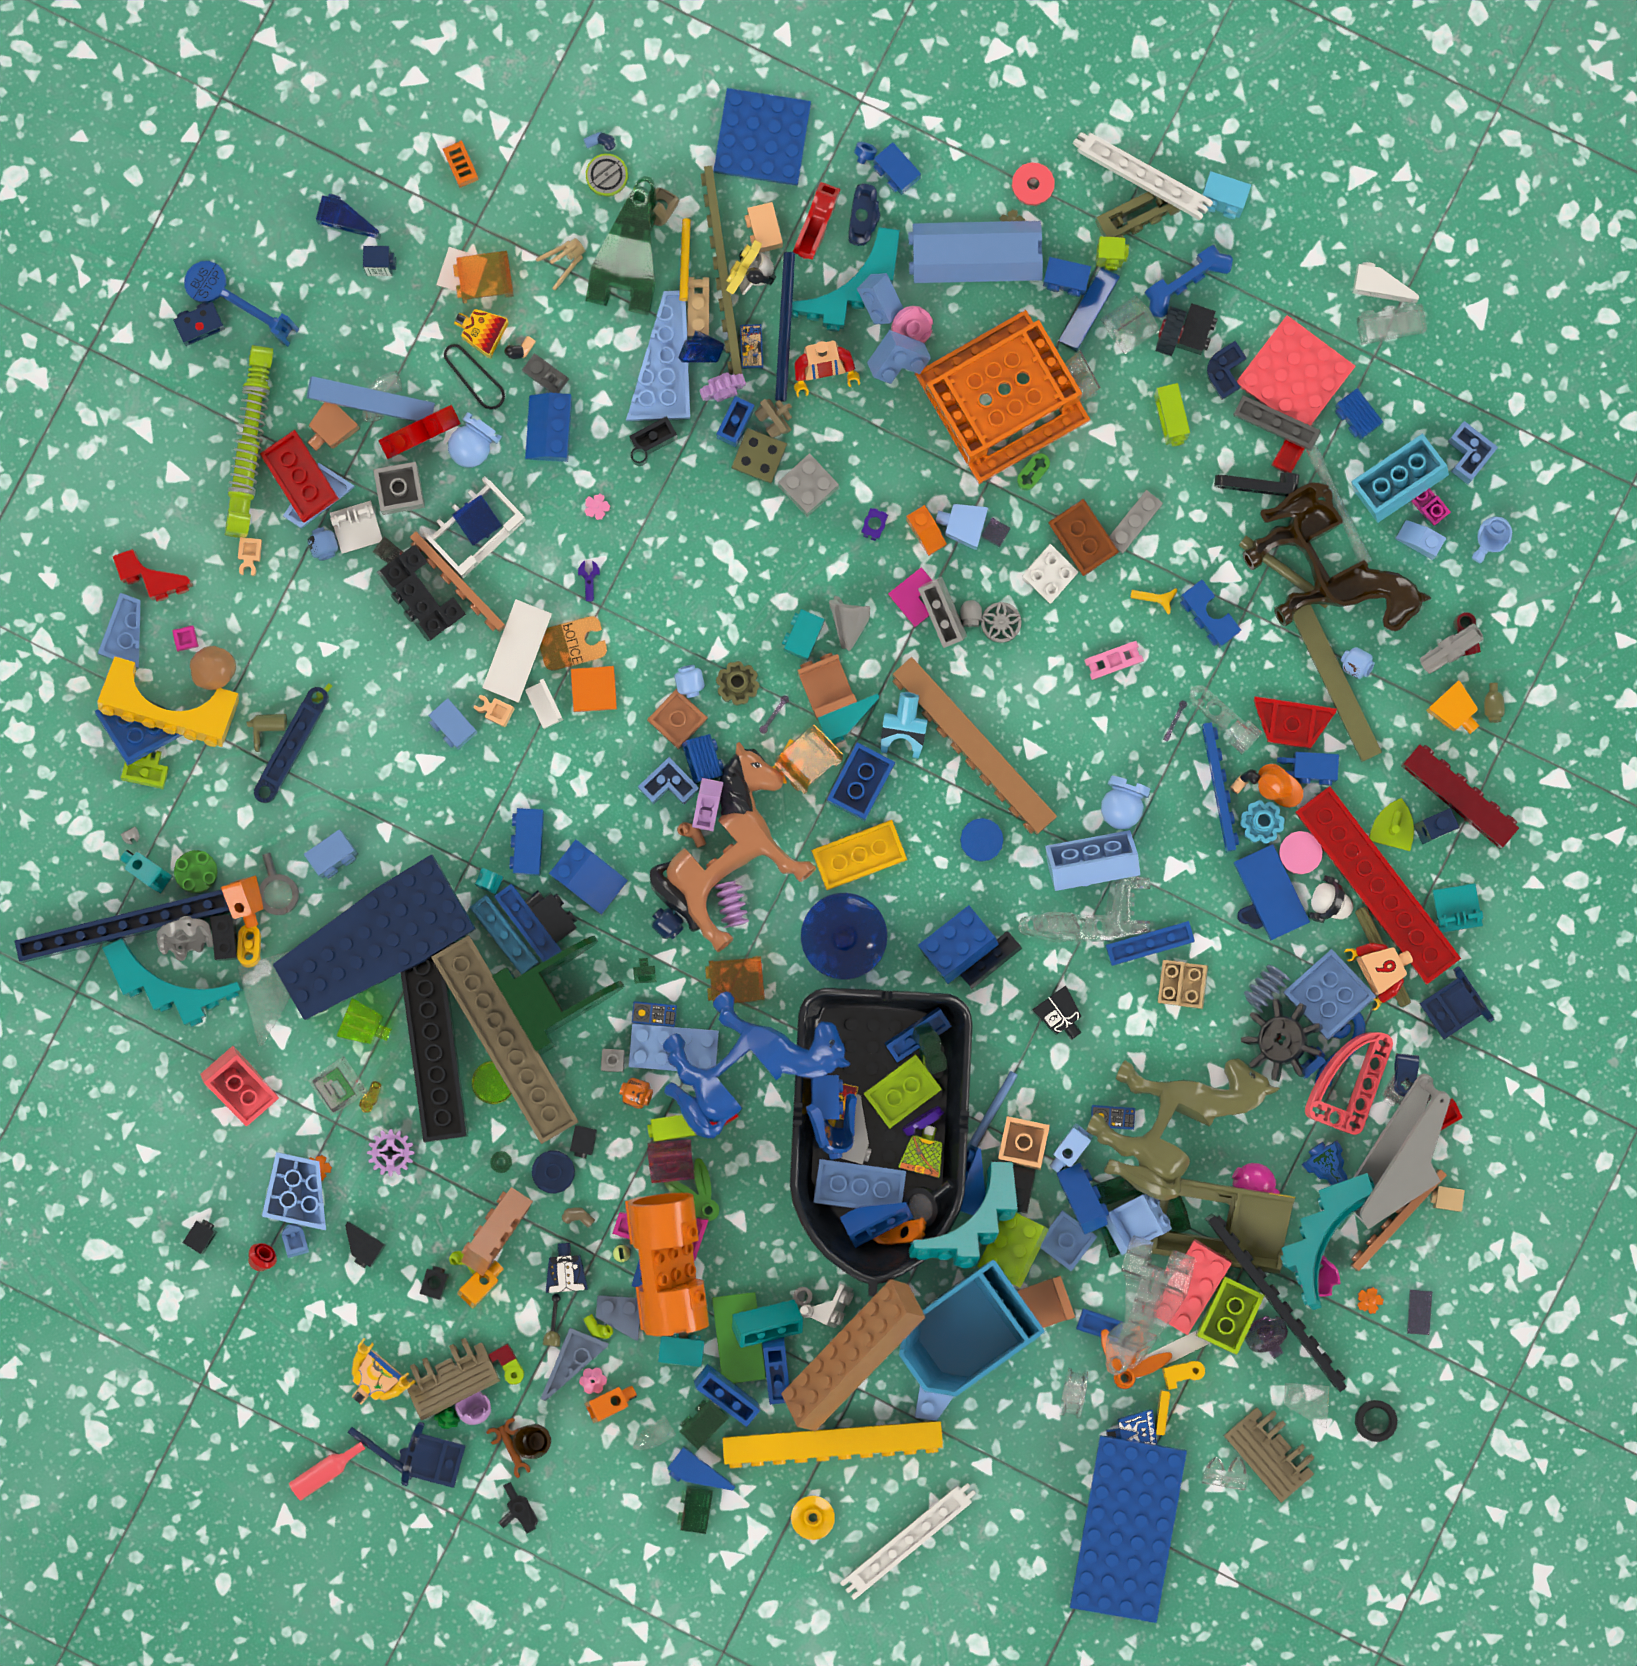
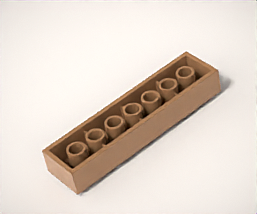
(853, 1355)

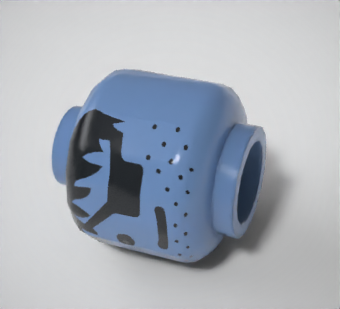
(322, 544)

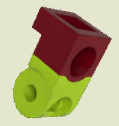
(513, 1370)

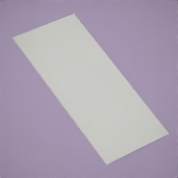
(517, 650)

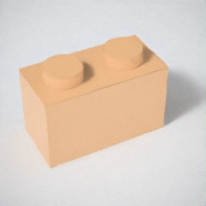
(764, 226)

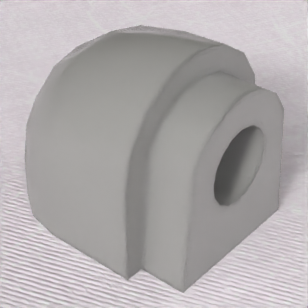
(971, 613)

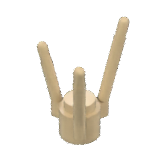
(571, 249)

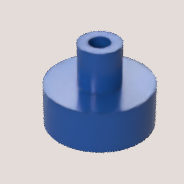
(865, 152)

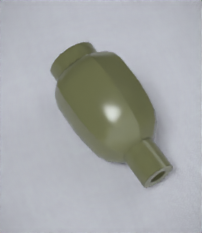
(1494, 704)

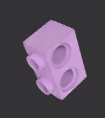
(707, 804)

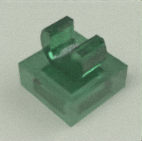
(644, 973)

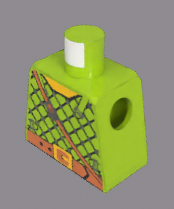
(923, 1154)

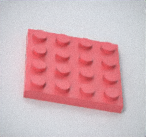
(1295, 372)

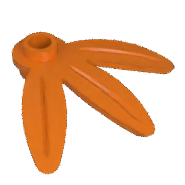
(1146, 1367)

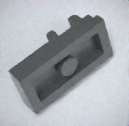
(545, 374)

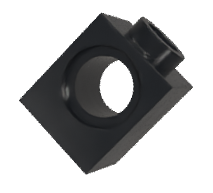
(583, 1141)
(200, 1236)
(427, 1290)

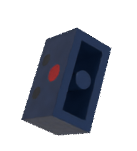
(198, 323)

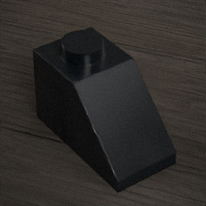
(363, 1245)

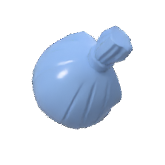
(1492, 537)

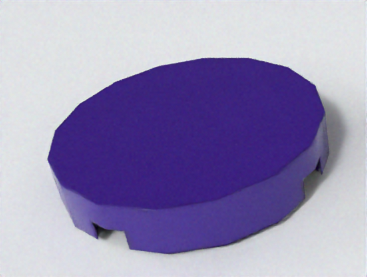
(923, 1120)

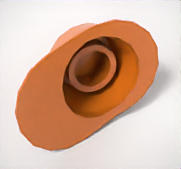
(1279, 786)

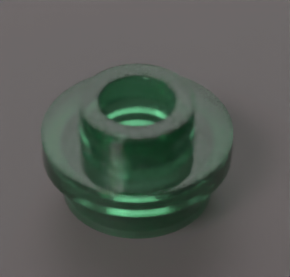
(508, 1162)

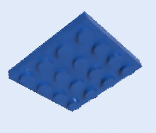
(762, 136)

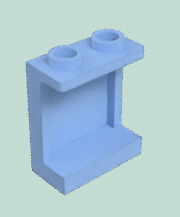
(1137, 1218)

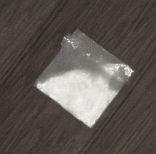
(1083, 376)

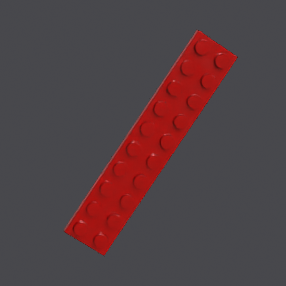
(1377, 885)

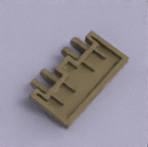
(453, 1381)
(1267, 1454)

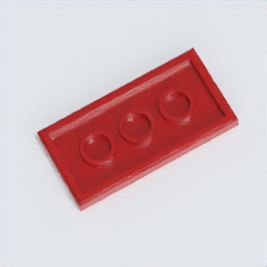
(299, 476)

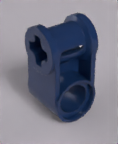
(1405, 1069)

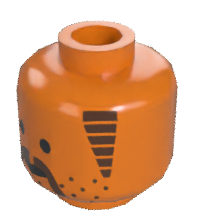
(636, 1093)

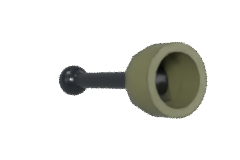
(552, 1338)

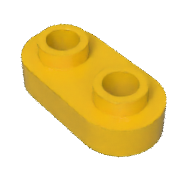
(249, 947)

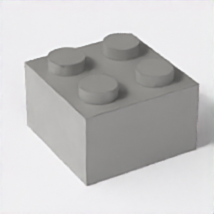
(808, 485)
(399, 488)

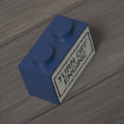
(378, 261)

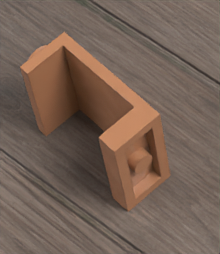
(826, 685)
(1048, 1301)

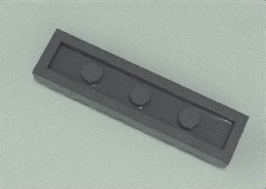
(1277, 423)

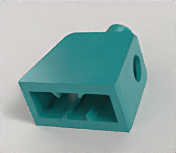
(146, 870)

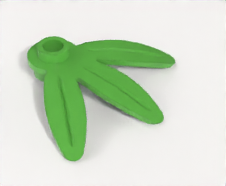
(703, 1186)

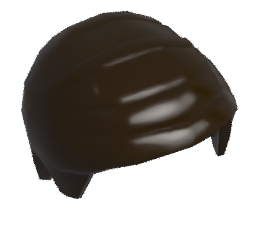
(531, 1441)

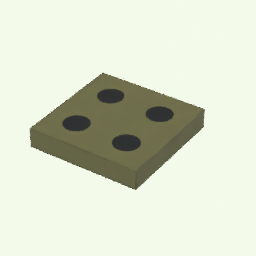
(759, 455)

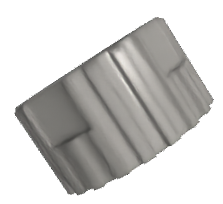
(796, 1296)

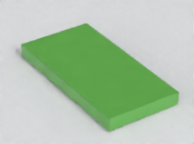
(735, 1362)

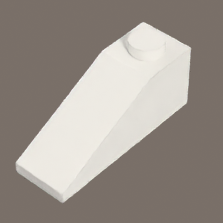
(1378, 283)

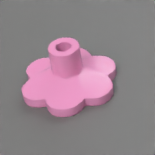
(595, 1374)

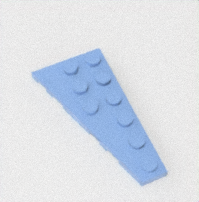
(663, 378)

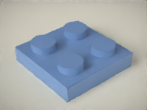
(1066, 1241)

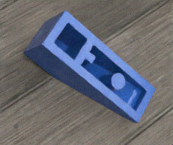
(873, 1221)
(776, 1369)
(694, 1470)

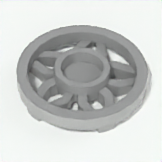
(1001, 622)

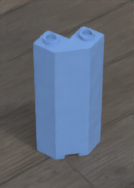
(976, 251)

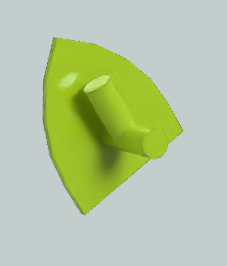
(1394, 826)

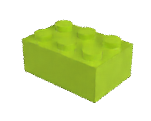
(1015, 1247)
(1229, 1315)

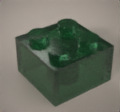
(703, 1423)

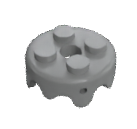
(186, 934)

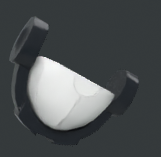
(759, 273)
(1330, 901)

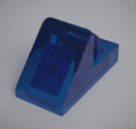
(701, 349)

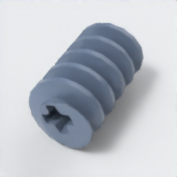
(1265, 987)

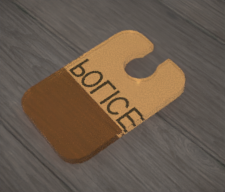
(566, 645)

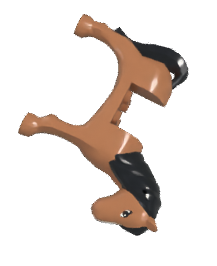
(689, 884)

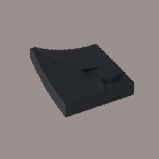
(1023, 1185)

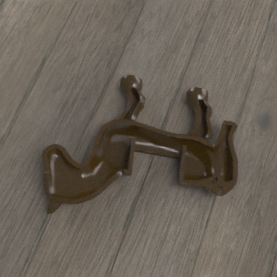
(1351, 586)

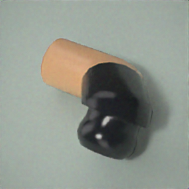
(520, 351)
(1243, 779)

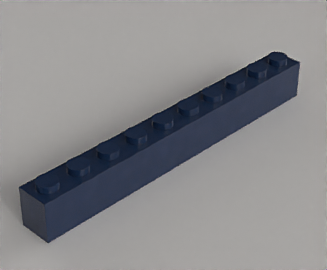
(119, 926)

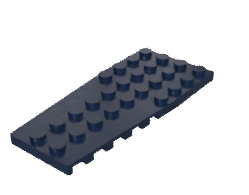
(375, 939)

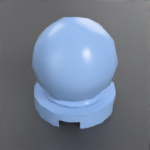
(471, 443)
(1123, 804)

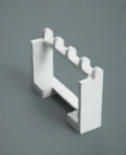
(472, 561)

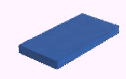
(1271, 892)

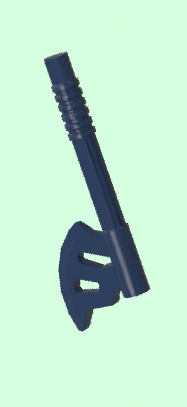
(397, 1464)

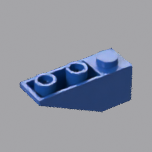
(974, 1181)

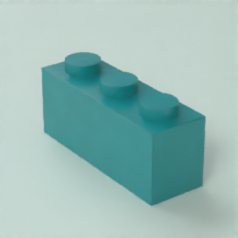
(767, 1323)

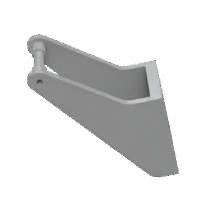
(1404, 1152)

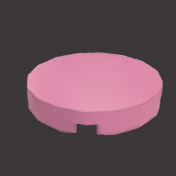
(913, 323)
(1300, 853)

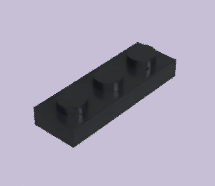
(992, 960)

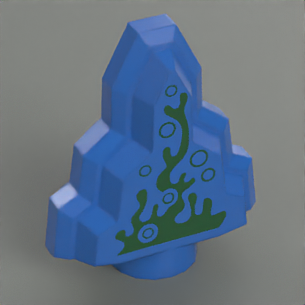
(1326, 1162)

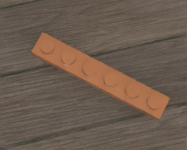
(463, 589)
(1389, 1227)

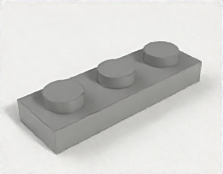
(1135, 521)

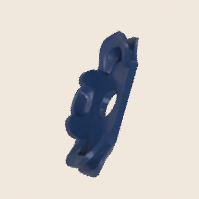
(866, 199)

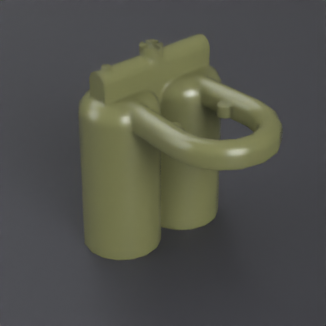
(270, 722)

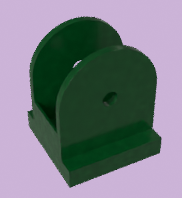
(535, 1003)

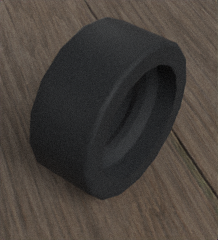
(1359, 1417)

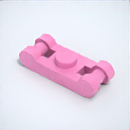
(1114, 660)

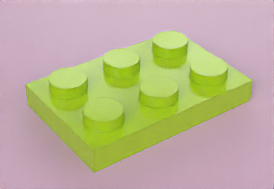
(902, 1091)

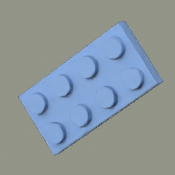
(648, 1050)

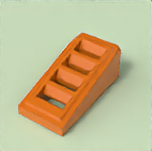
(467, 179)

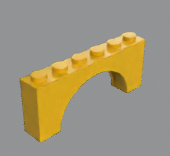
(205, 723)

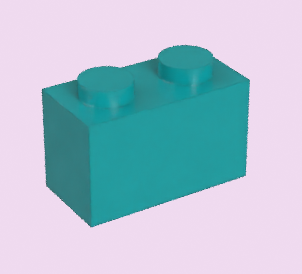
(803, 635)
(681, 1350)

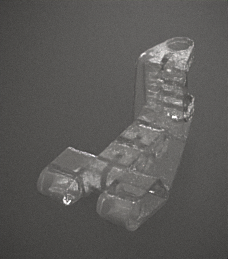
(1116, 922)
(1151, 1302)

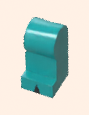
(489, 881)

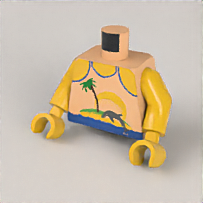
(376, 1376)

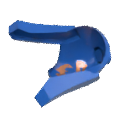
(831, 1139)

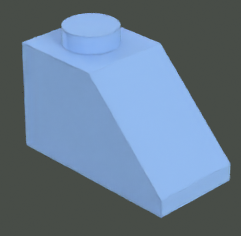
(1421, 539)

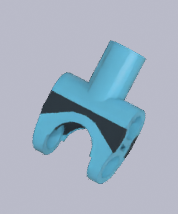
(904, 724)

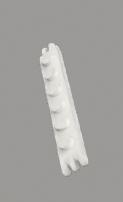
(1142, 175)
(908, 1540)

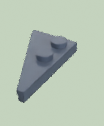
(574, 1355)

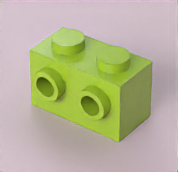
(1111, 253)

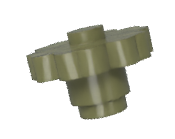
(737, 683)

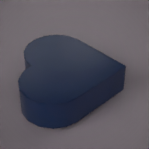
(1249, 916)

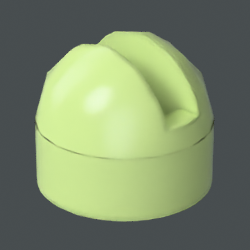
(616, 1254)

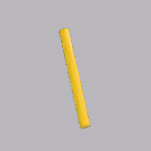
(684, 267)

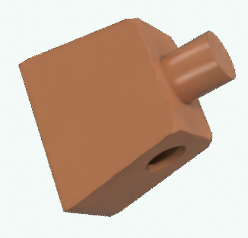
(331, 427)

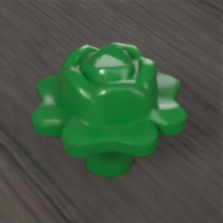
(447, 1418)

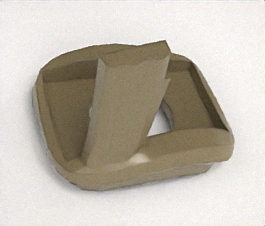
(659, 210)

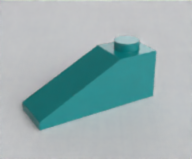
(842, 721)

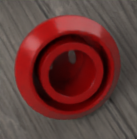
(261, 1257)

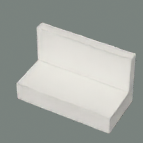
(544, 704)

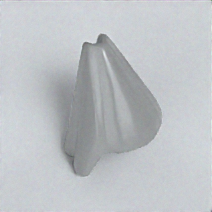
(849, 621)

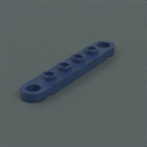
(291, 745)

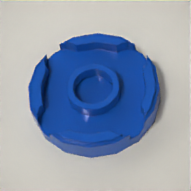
(981, 839)

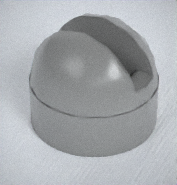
(129, 834)

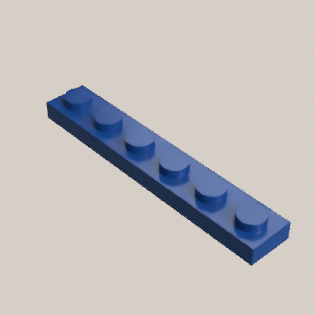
(1218, 777)

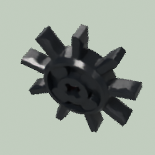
(1291, 1049)

